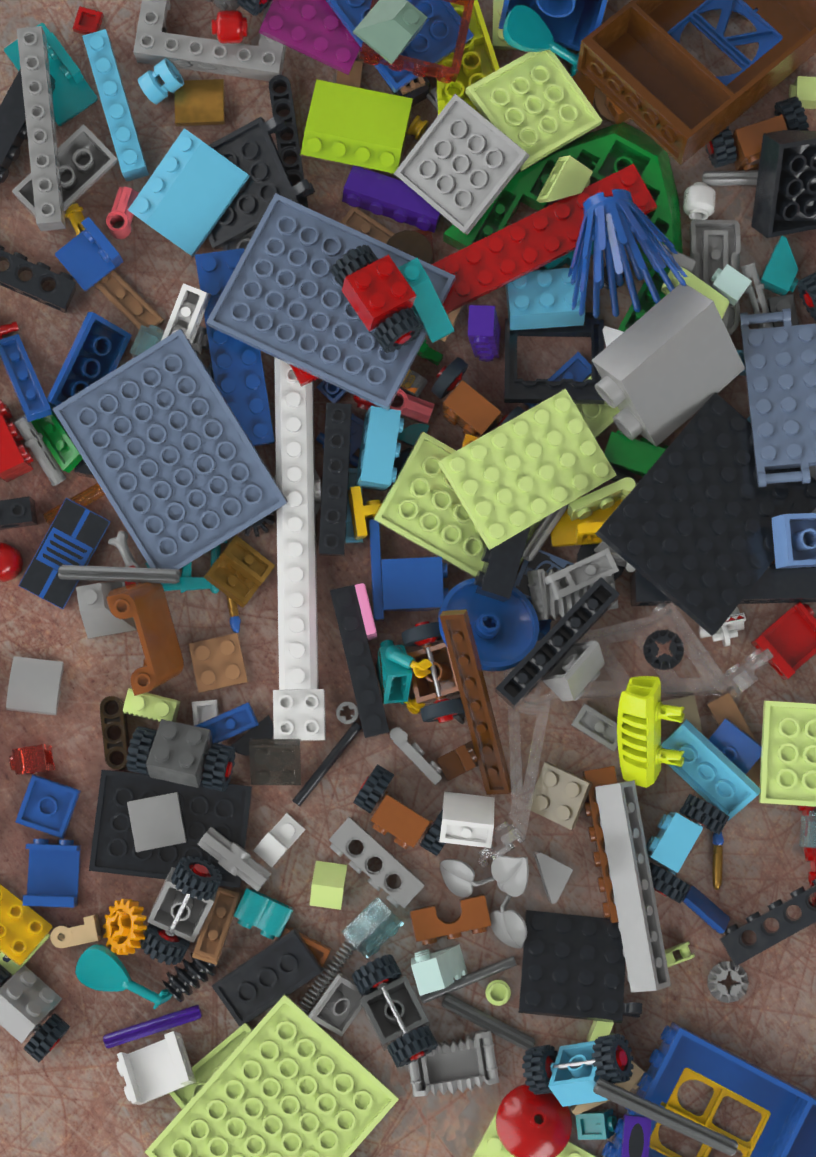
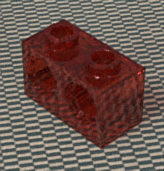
(32, 759)

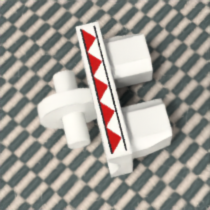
(728, 630)

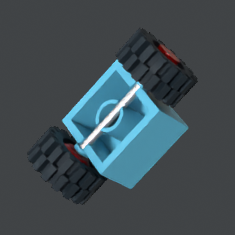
(676, 840)
(577, 1067)

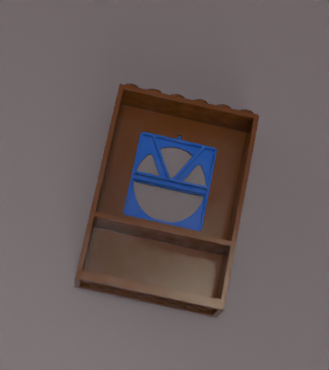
(667, 90)

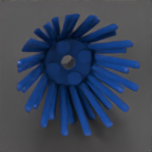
(610, 227)

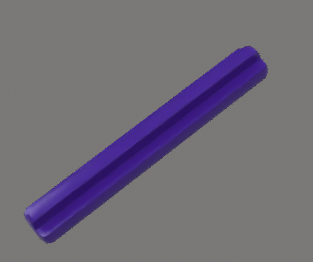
(152, 1026)

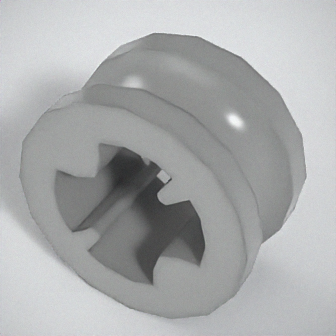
(342, 719)

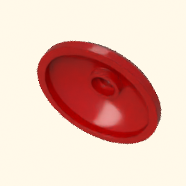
(522, 1134)

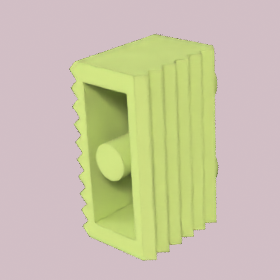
(151, 706)

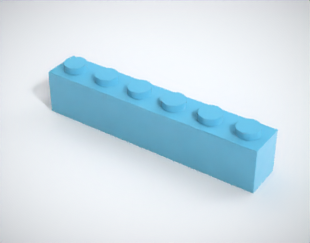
(115, 105)

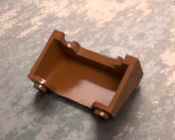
(156, 632)

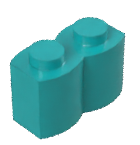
(263, 912)

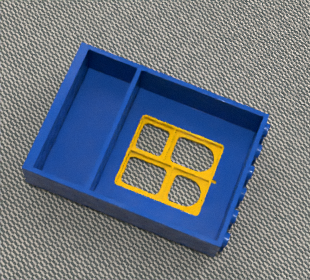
(786, 1111)

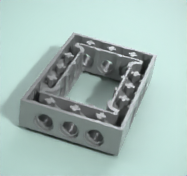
(203, 54)

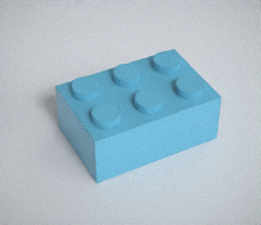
(542, 300)
(379, 448)

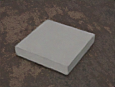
(156, 822)

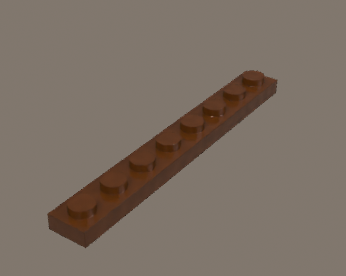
(476, 701)

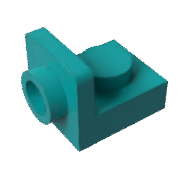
(595, 1125)

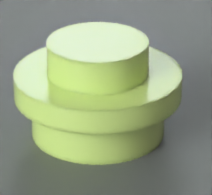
(498, 992)

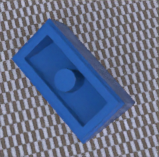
(706, 910)

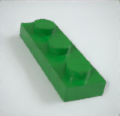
(58, 441)

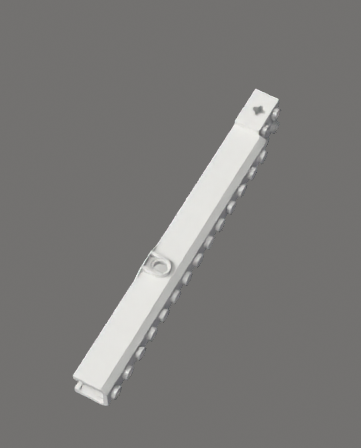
(299, 701)

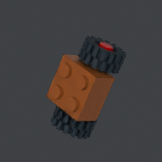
(745, 144)
(395, 816)

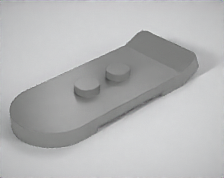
(714, 246)

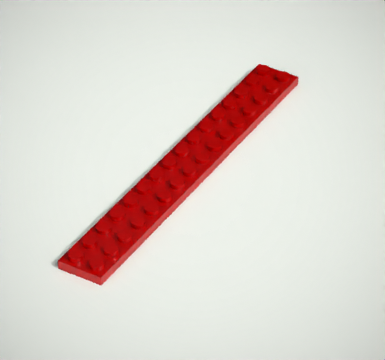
(525, 245)

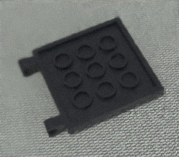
(256, 154)
(574, 968)

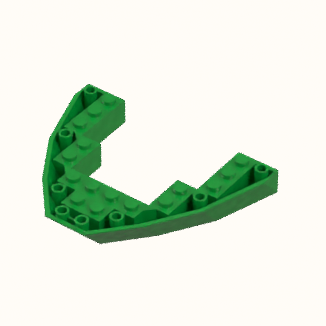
(605, 154)

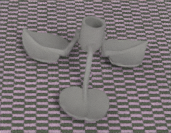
(511, 878)

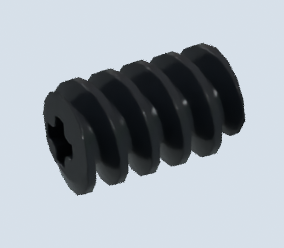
(188, 977)

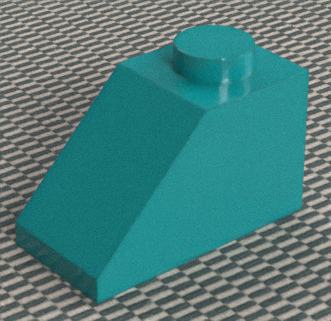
(780, 269)

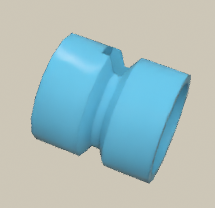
(154, 86)

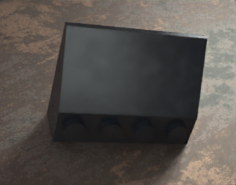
(786, 184)

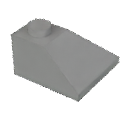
(96, 612)

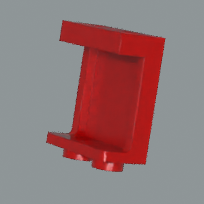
(790, 640)

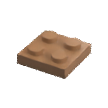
(218, 663)

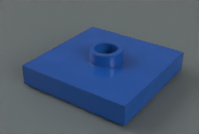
(736, 745)
(48, 806)

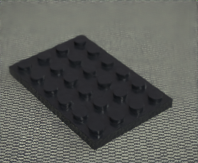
(201, 808)

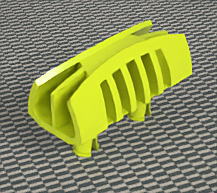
(640, 731)

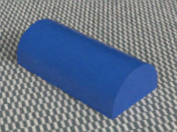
(91, 357)

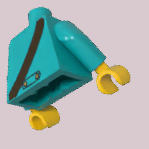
(395, 674)

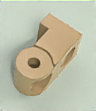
(68, 935)

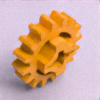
(124, 926)

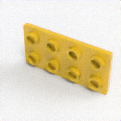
(580, 531)
(19, 927)

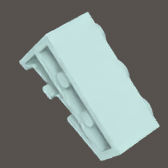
(437, 969)

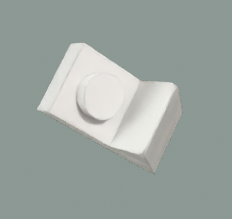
(279, 840)

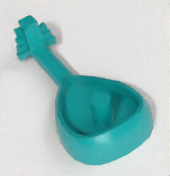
(529, 33)
(104, 971)

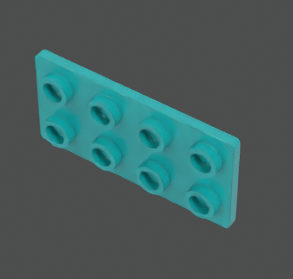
(71, 90)

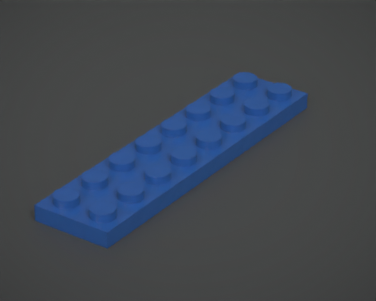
(235, 364)

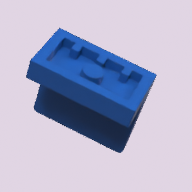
(89, 256)

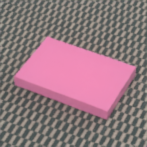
(366, 611)

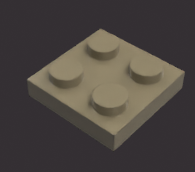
(560, 795)

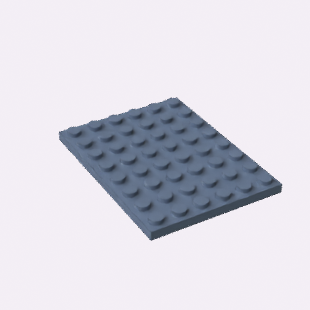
(296, 309)
(170, 454)

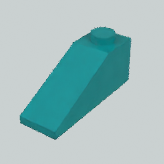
(427, 303)

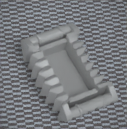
(543, 601)
(456, 1066)

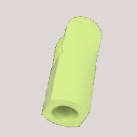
(684, 951)

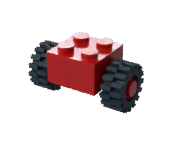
(379, 296)

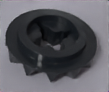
(664, 661)

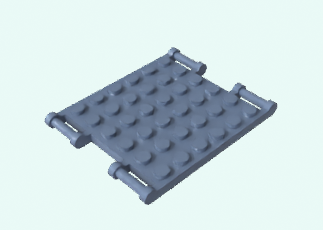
(781, 395)

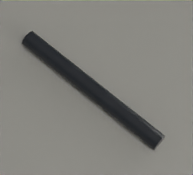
(327, 764)

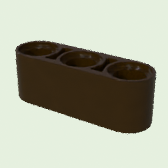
(109, 721)

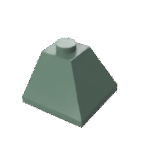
(390, 27)

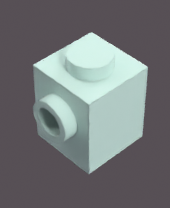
(730, 283)

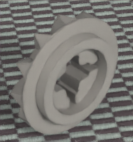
(719, 973)

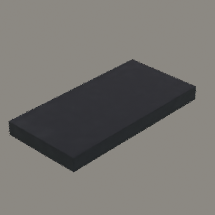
(267, 977)

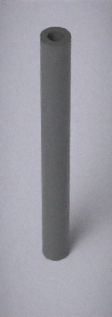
(471, 978)

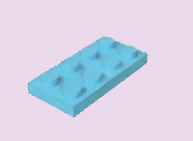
(710, 771)

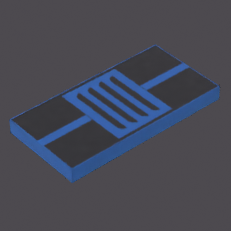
(68, 542)

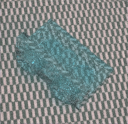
(372, 928)

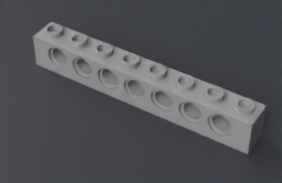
(41, 128)

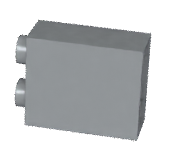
(667, 365)

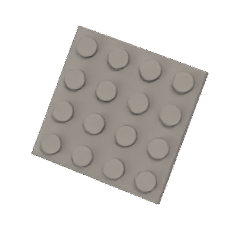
(461, 164)

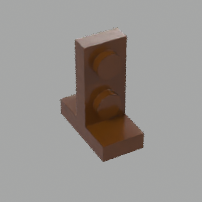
(458, 761)

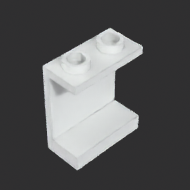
(467, 819)
(156, 1069)

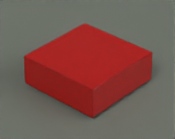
(87, 21)

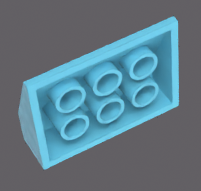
(188, 192)

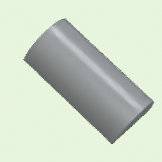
(81, 163)

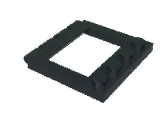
(540, 390)

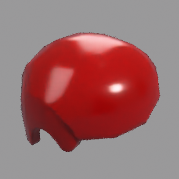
(10, 562)

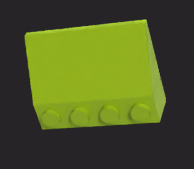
(356, 126)

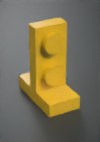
(360, 512)

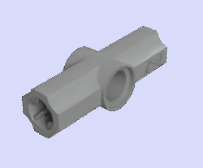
(234, 859)

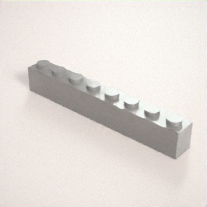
(632, 887)

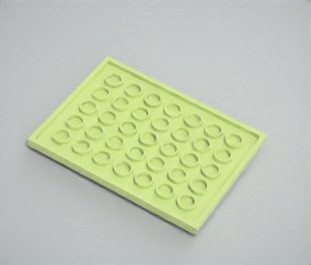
(280, 1096)

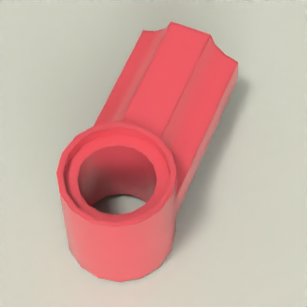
(119, 212)
(414, 407)

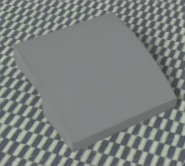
(34, 685)

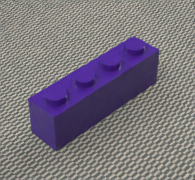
(389, 198)
(484, 332)

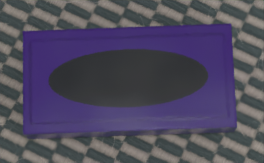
(636, 1136)

